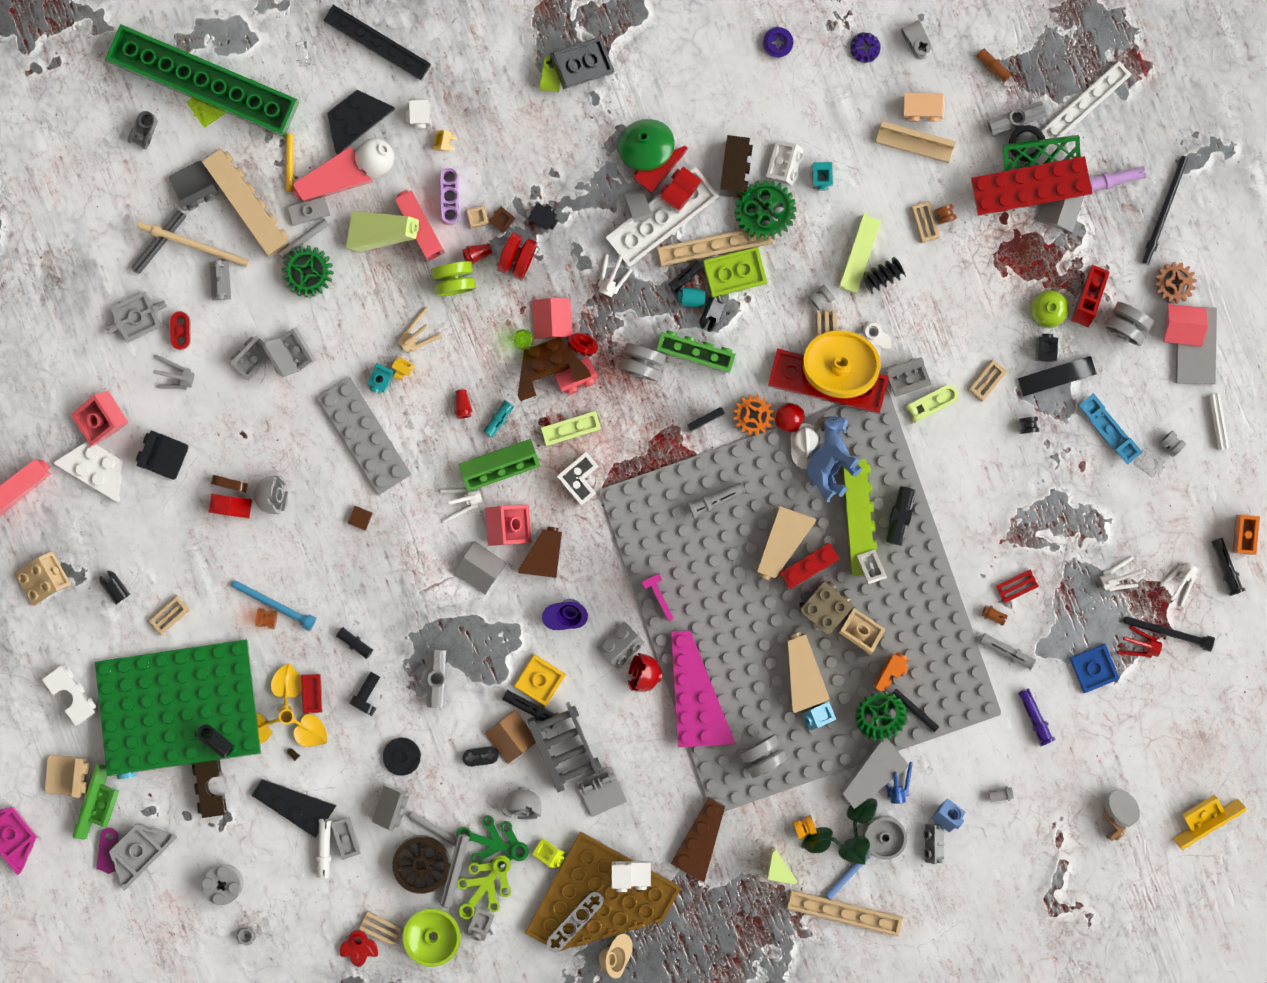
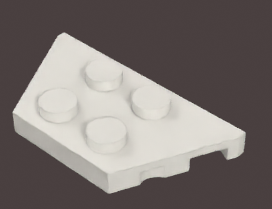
(95, 468)

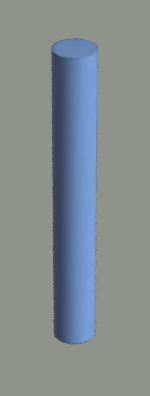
(844, 879)

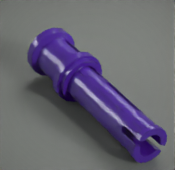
(1039, 725)

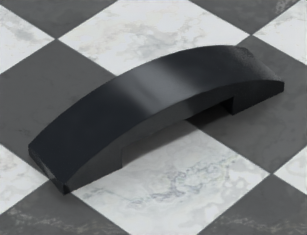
(1057, 376)

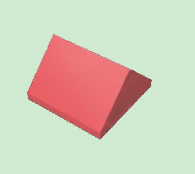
(552, 318)
(1185, 325)

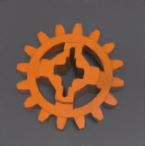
(746, 404)

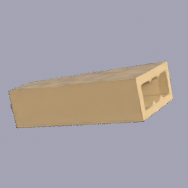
(784, 538)
(804, 675)

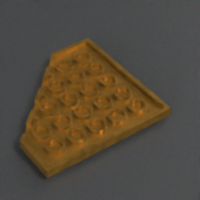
(588, 870)

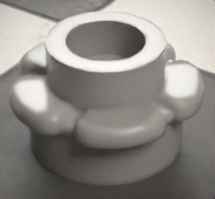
(242, 939)

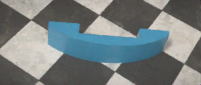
(1109, 429)

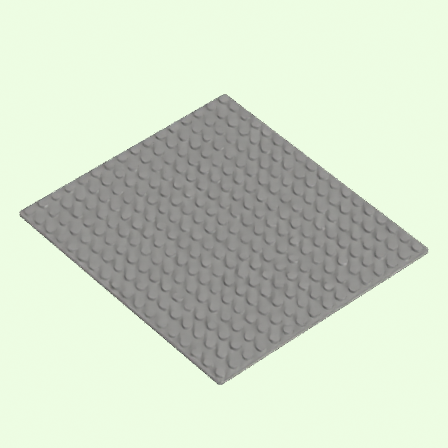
(746, 619)

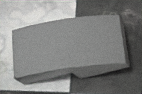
(638, 205)

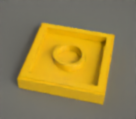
(539, 680)

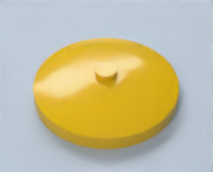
(841, 364)

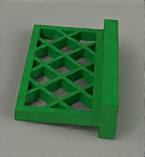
(1037, 143)

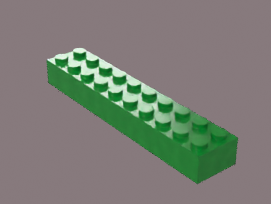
(202, 80)

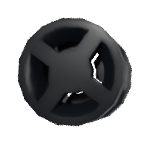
(1029, 425)

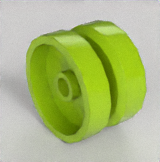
(452, 279)

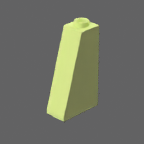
(379, 230)

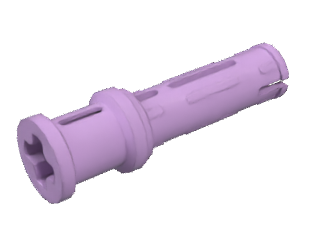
(1107, 180)

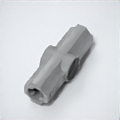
(1005, 122)
(435, 692)

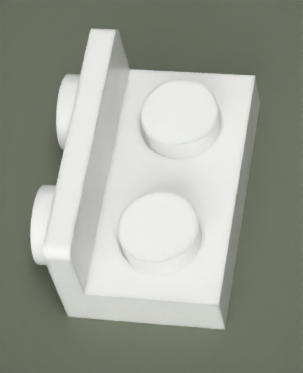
(785, 162)

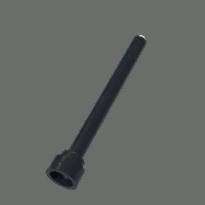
(1205, 642)

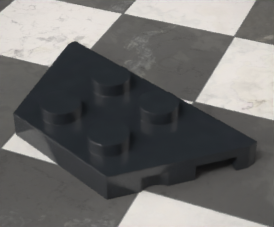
(355, 117)

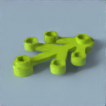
(486, 883)

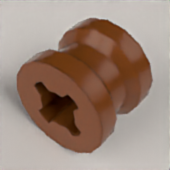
(945, 214)

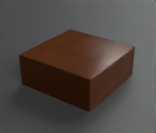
(502, 219)
(360, 518)

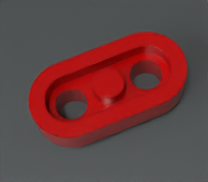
(178, 331)

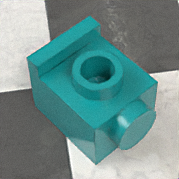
(822, 168)
(387, 375)

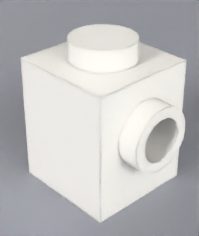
(418, 114)

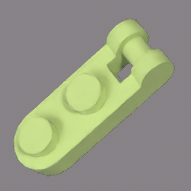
(933, 402)

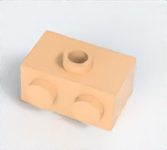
(924, 106)

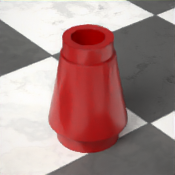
(476, 252)
(462, 404)

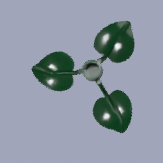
(854, 849)

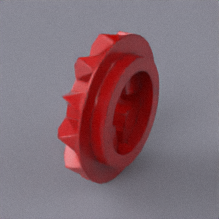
(583, 344)

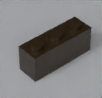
(735, 166)

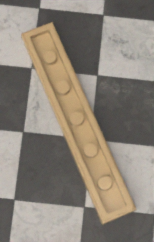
(708, 247)
(844, 912)

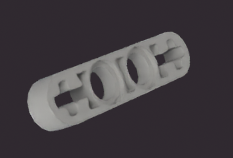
(577, 923)

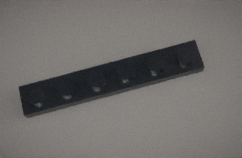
(377, 42)

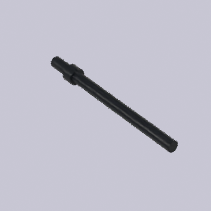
(1152, 244)

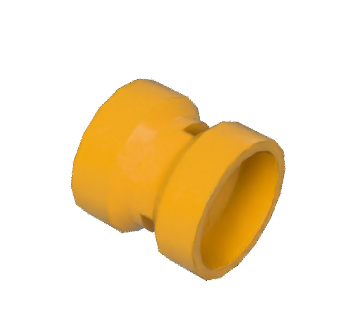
(808, 824)

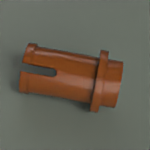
(994, 615)

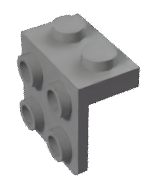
(289, 353)

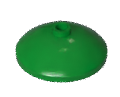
(649, 152)

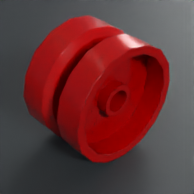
(517, 256)

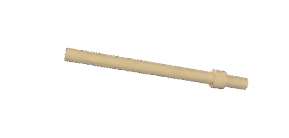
(158, 231)

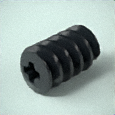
(883, 274)

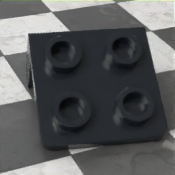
(162, 454)

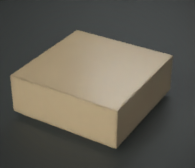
(477, 217)

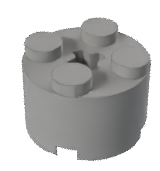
(211, 883)

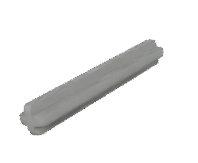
(455, 867)

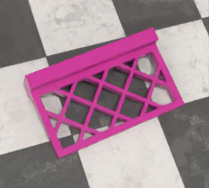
(652, 581)

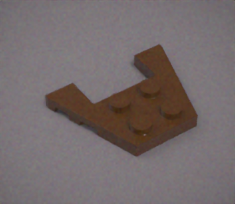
(547, 360)

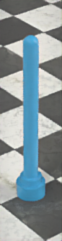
(306, 621)

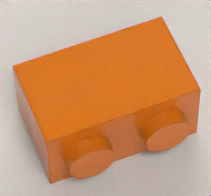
(1246, 534)

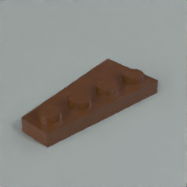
(698, 845)

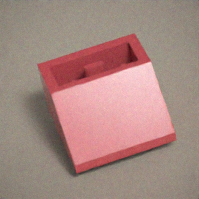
(567, 382)

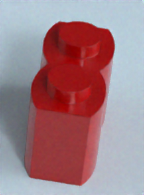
(680, 189)

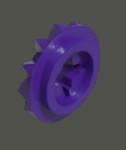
(784, 36)
(860, 54)

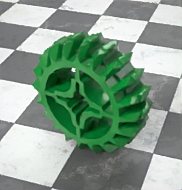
(304, 279)
(882, 723)

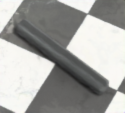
(158, 242)

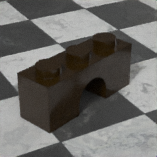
(209, 804)

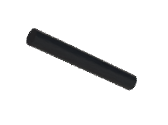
(916, 711)

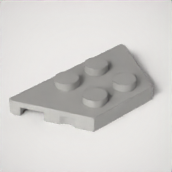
(137, 851)

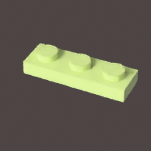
(571, 428)

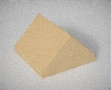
(861, 631)

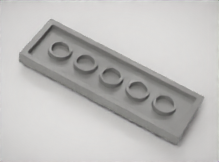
(364, 436)

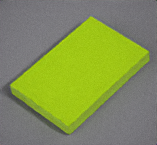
(734, 272)

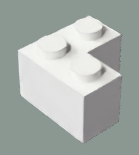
(574, 478)
(631, 874)

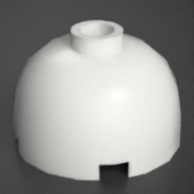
(375, 157)

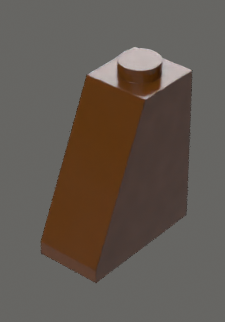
(544, 554)

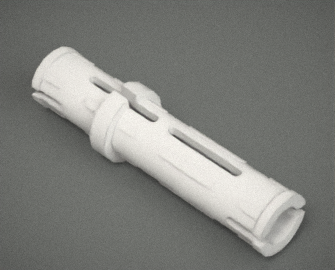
(323, 848)

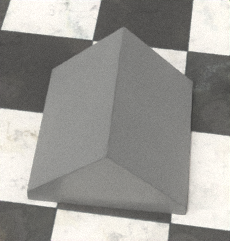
(1060, 213)
(480, 567)

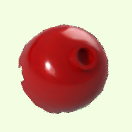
(644, 673)

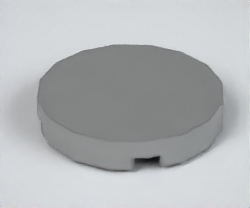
(1122, 808)

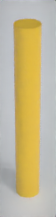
(289, 162)

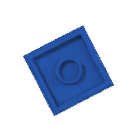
(1094, 668)

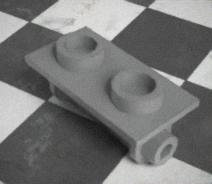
(220, 280)

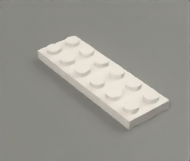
(640, 238)

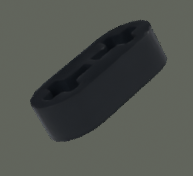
(480, 751)

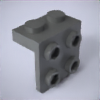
(193, 186)

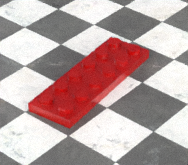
(1031, 186)
(789, 376)

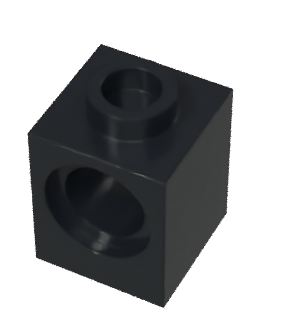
(1041, 355)

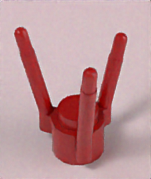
(1151, 645)

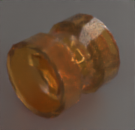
(270, 621)

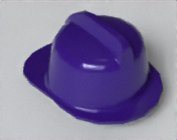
(565, 615)

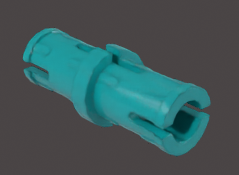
(498, 418)

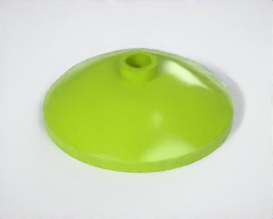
(431, 951)

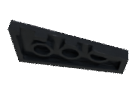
(294, 805)

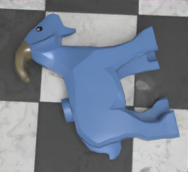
(830, 457)

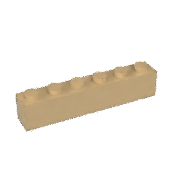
(244, 201)

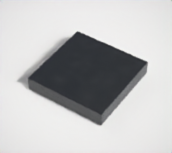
(705, 419)

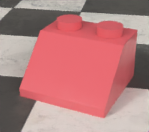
(99, 418)
(508, 525)

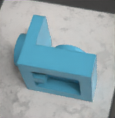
(818, 716)

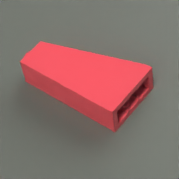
(332, 177)
(425, 236)
(22, 483)

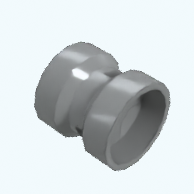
(820, 298)
(1172, 444)

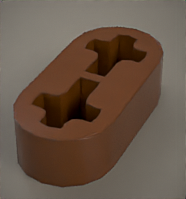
(229, 483)

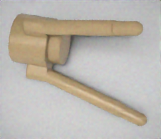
(408, 339)

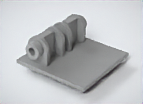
(601, 791)

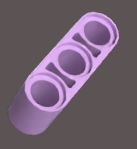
(449, 187)

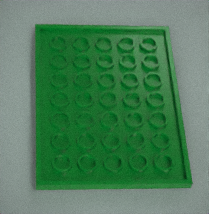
(161, 700)

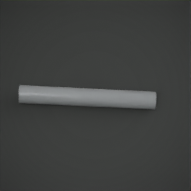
(304, 238)
(433, 828)

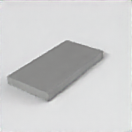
(1198, 363)

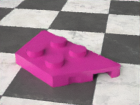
(15, 839)

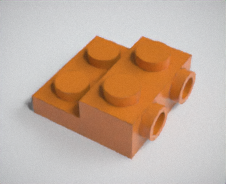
(893, 666)

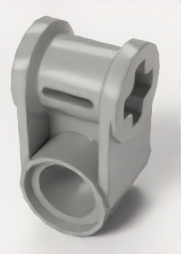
(915, 36)

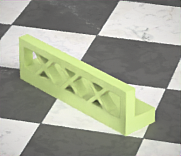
(860, 253)

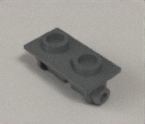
(933, 852)

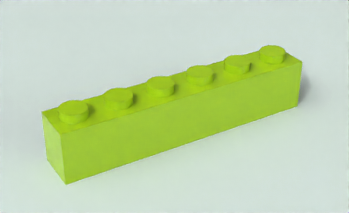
(859, 515)

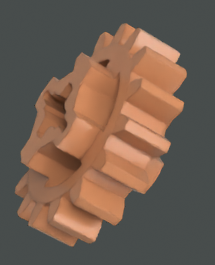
(1175, 275)

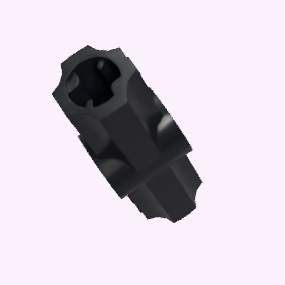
(901, 515)

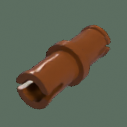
(994, 65)

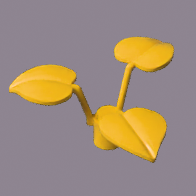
(310, 729)

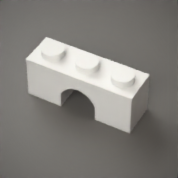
(82, 707)

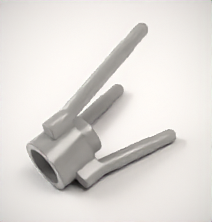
(185, 377)

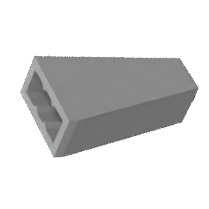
(873, 773)

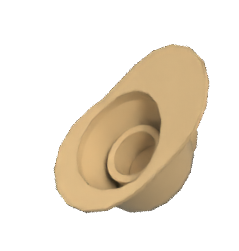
(616, 956)

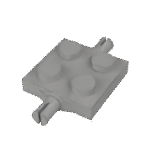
(136, 317)

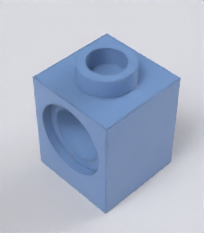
(949, 808)

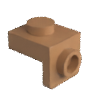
(1118, 832)

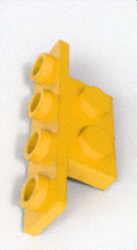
(1206, 818)

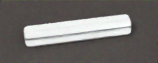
(1218, 421)

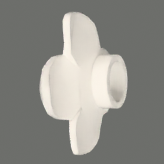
(879, 340)

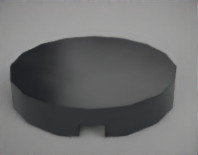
(401, 756)

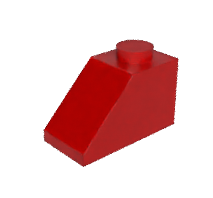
(230, 506)

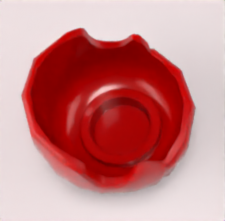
(789, 417)

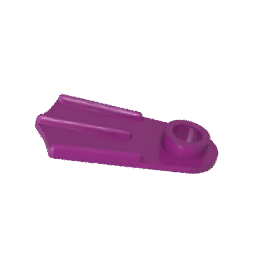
(104, 860)

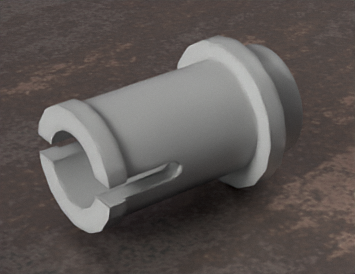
(1001, 794)

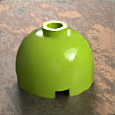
(1049, 309)

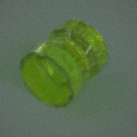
(523, 339)

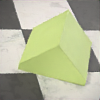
(778, 870)

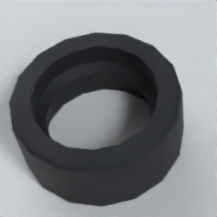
(1025, 128)

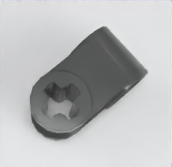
(143, 131)

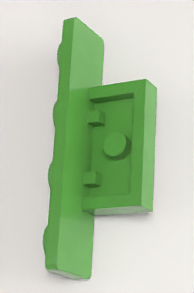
(97, 803)

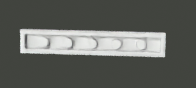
(1086, 102)

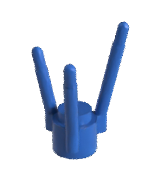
(898, 794)

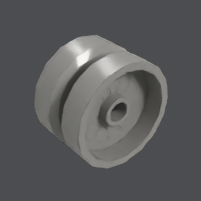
(1129, 323)
(641, 365)
(764, 757)
(895, 843)

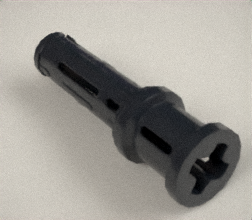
(1230, 575)
(538, 712)

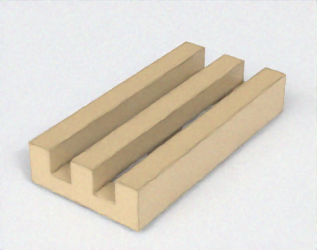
(932, 219)
(826, 314)
(977, 392)
(164, 609)
(377, 935)

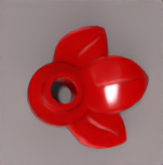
(358, 950)

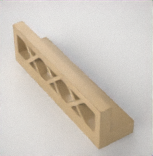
(915, 142)

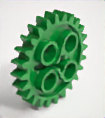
(753, 221)

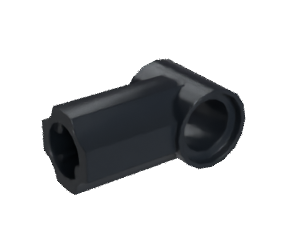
(216, 741)

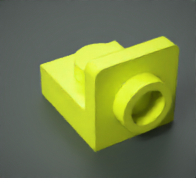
(549, 854)

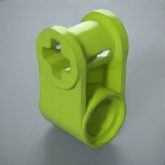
(549, 78)

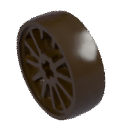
(431, 843)

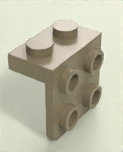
(827, 607)

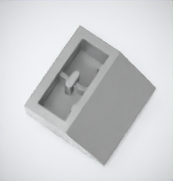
(389, 807)

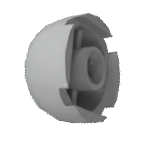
(270, 495)
(522, 804)

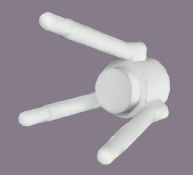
(608, 286)
(472, 497)
(1187, 573)
(1110, 580)

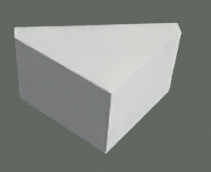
(871, 567)

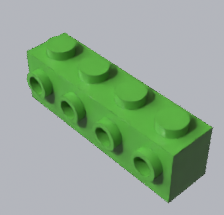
(695, 352)
(499, 465)

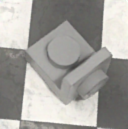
(480, 925)

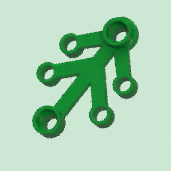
(496, 844)

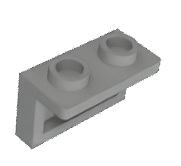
(250, 358)
(908, 376)
(620, 645)

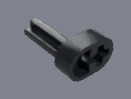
(360, 700)

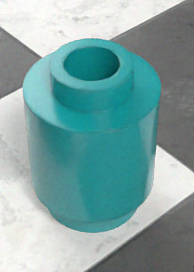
(691, 297)

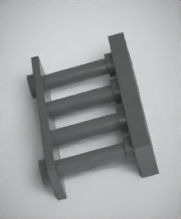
(552, 762)

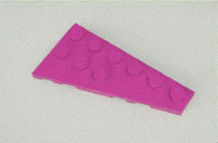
(697, 706)

